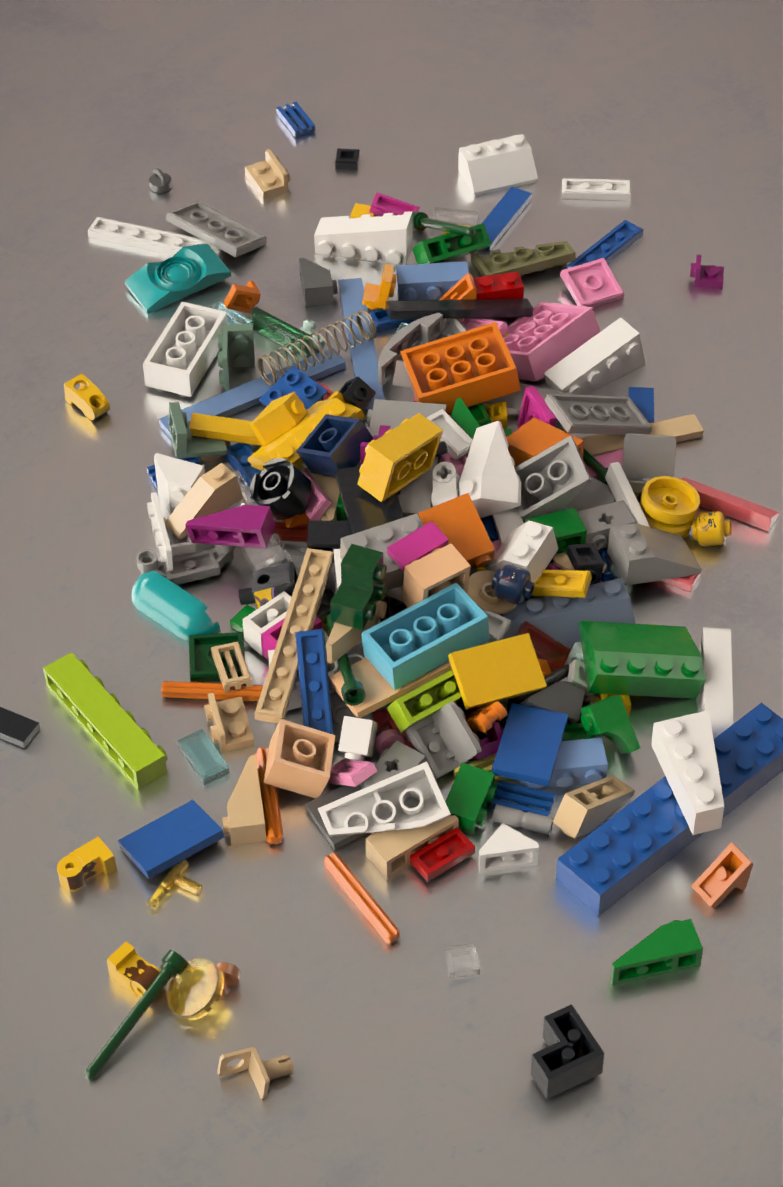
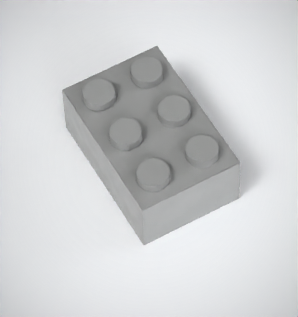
(379, 539)

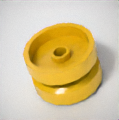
(670, 504)

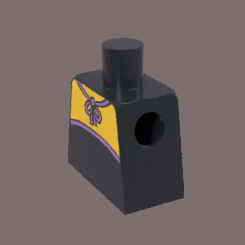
(269, 584)

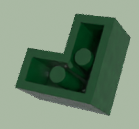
(360, 587)

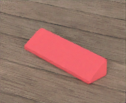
(734, 506)

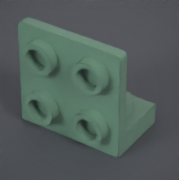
(237, 350)
(186, 445)

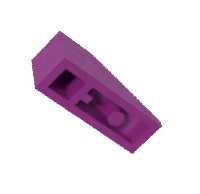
(234, 527)

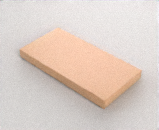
(377, 688)

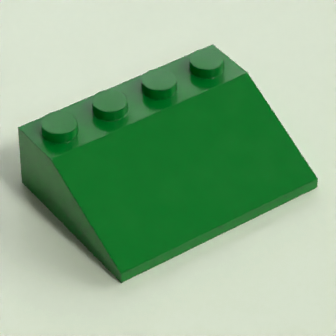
(641, 660)

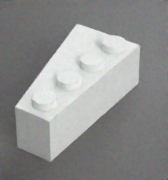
(366, 238)

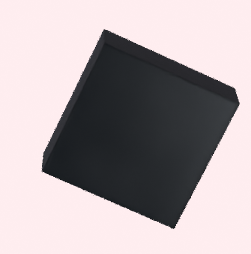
(347, 159)

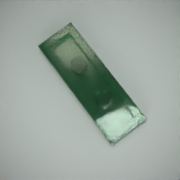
(278, 330)

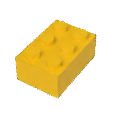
(399, 457)

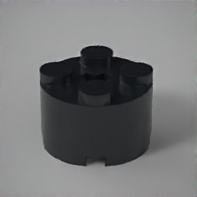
(281, 488)

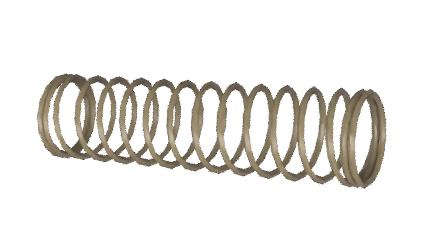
(359, 325)

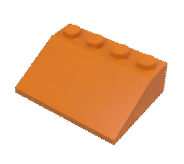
(464, 366)

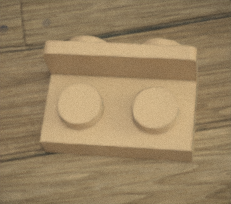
(268, 176)
(230, 724)

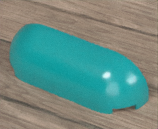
(171, 606)

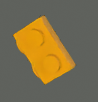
(377, 295)

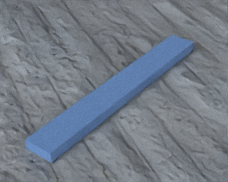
(363, 355)
(250, 393)

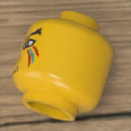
(711, 528)

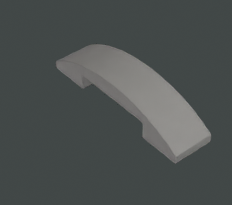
(421, 330)

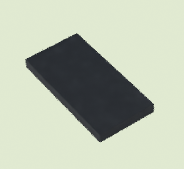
(360, 506)

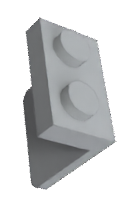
(647, 458)
(444, 740)

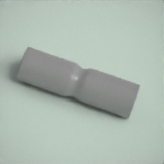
(527, 820)

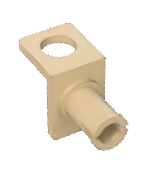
(260, 1070)

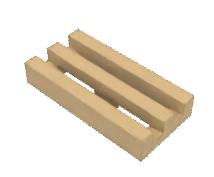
(235, 681)

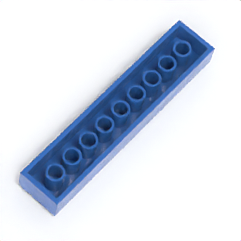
(653, 826)

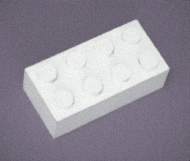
(184, 349)

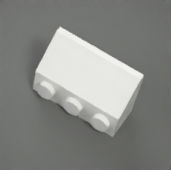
(497, 165)

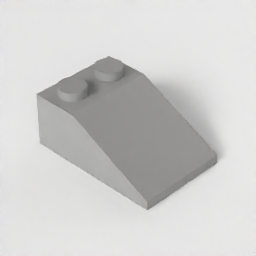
(551, 479)
(649, 554)

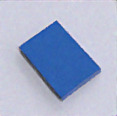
(530, 744)
(171, 839)

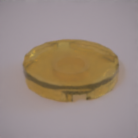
(195, 989)

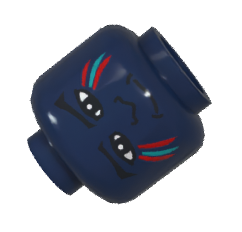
(512, 584)

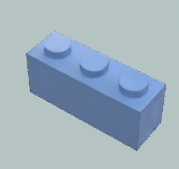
(429, 280)
(577, 764)

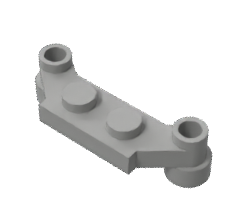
(187, 567)

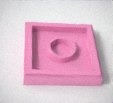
(592, 284)

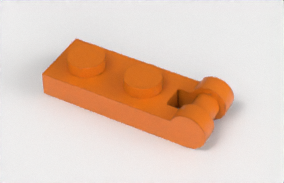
(484, 716)

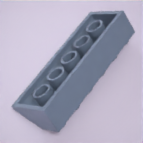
(561, 615)

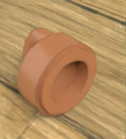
(231, 976)

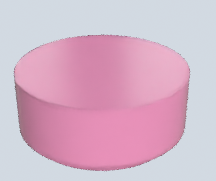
(387, 739)

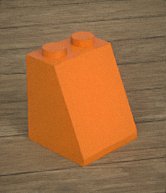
(535, 438)
(463, 528)

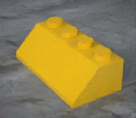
(288, 443)

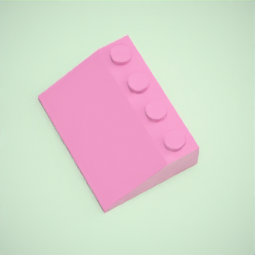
(548, 337)

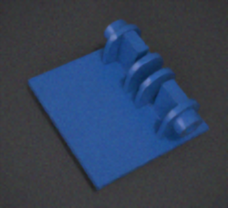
(295, 380)

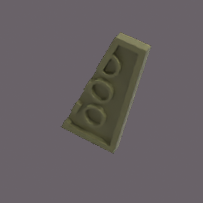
(524, 259)

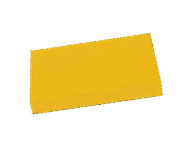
(497, 671)

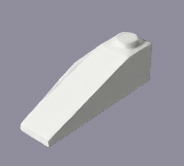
(490, 472)
(392, 804)

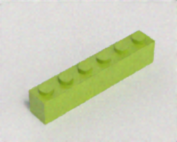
(106, 720)

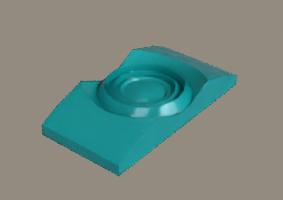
(176, 277)

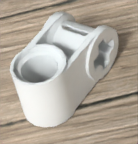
(444, 483)

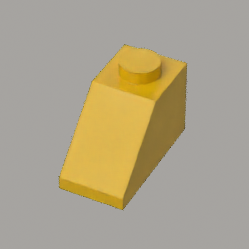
(278, 418)

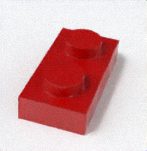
(442, 854)

